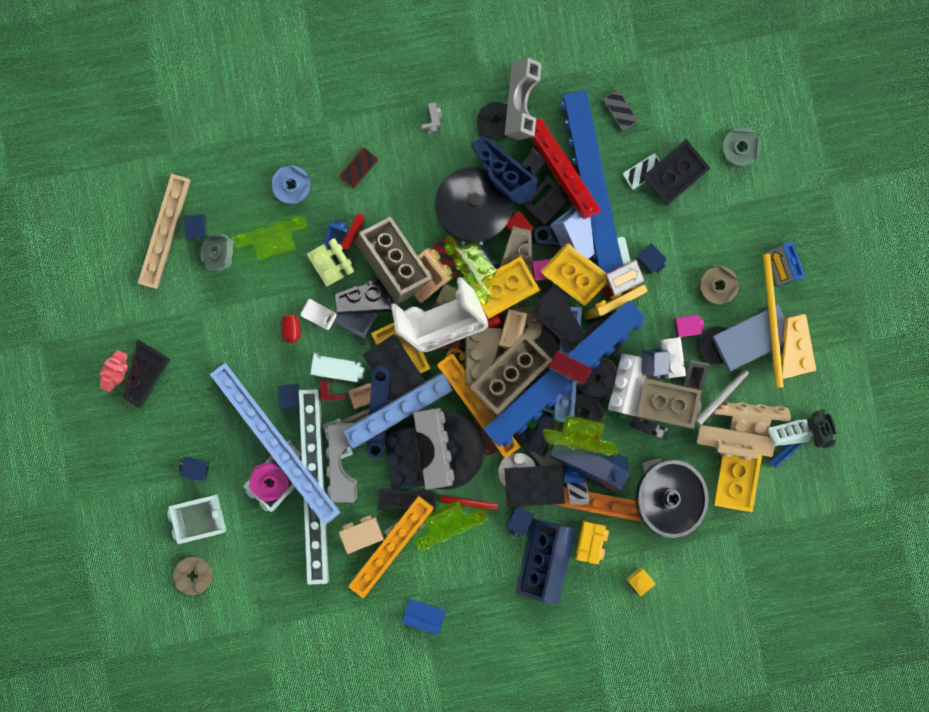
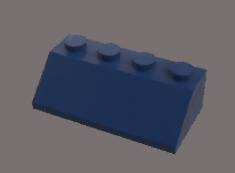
(545, 561)

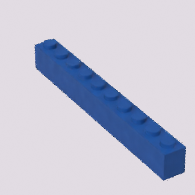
(590, 170)
(551, 385)

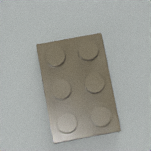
(668, 403)

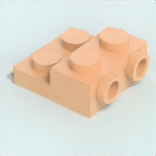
(440, 274)

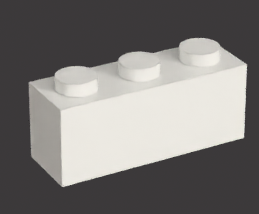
(627, 385)

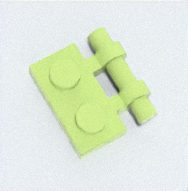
(326, 265)

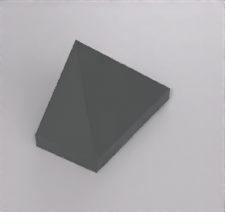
(695, 374)

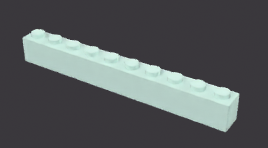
(313, 460)

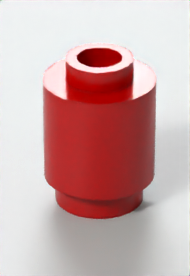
(290, 329)

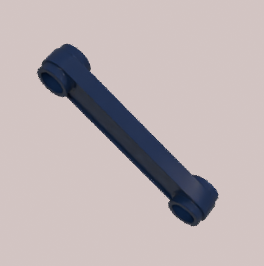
(378, 399)

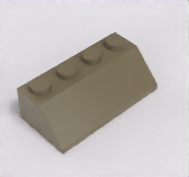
(393, 259)
(511, 375)

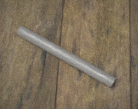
(721, 397)

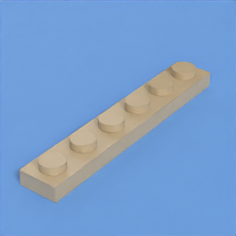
(164, 231)

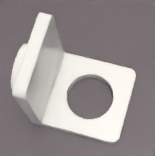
(318, 314)

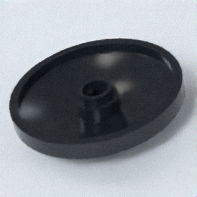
(472, 206)
(465, 448)
(671, 498)

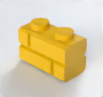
(590, 542)

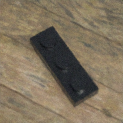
(404, 498)

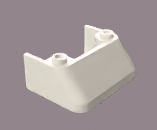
(442, 324)

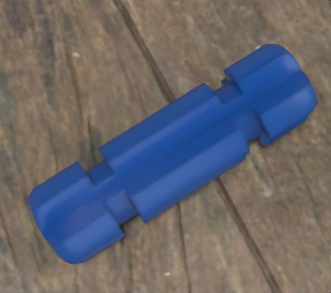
(783, 454)

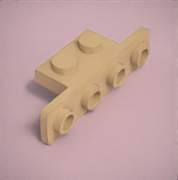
(752, 418)
(735, 442)

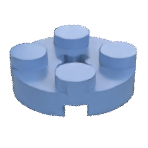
(280, 187)

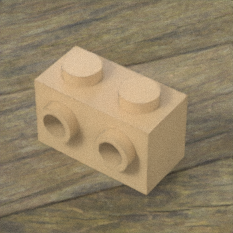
(361, 535)

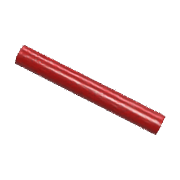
(469, 502)

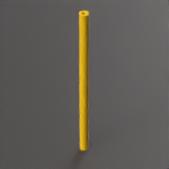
(773, 321)

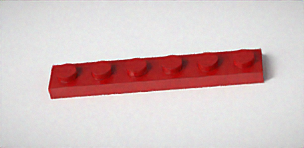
(564, 171)

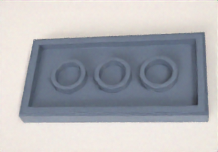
(748, 339)

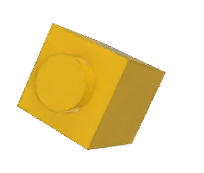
(641, 581)

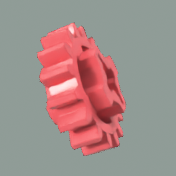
(113, 371)

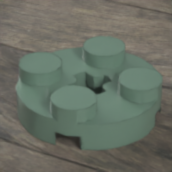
(733, 139)
(222, 259)

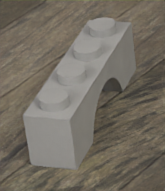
(524, 76)
(431, 424)
(342, 486)

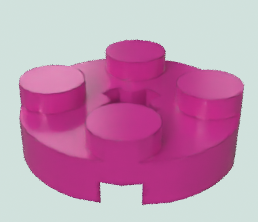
(261, 489)

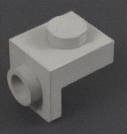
(435, 115)

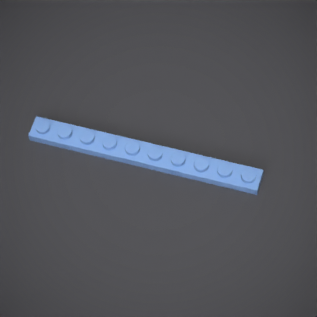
(275, 444)

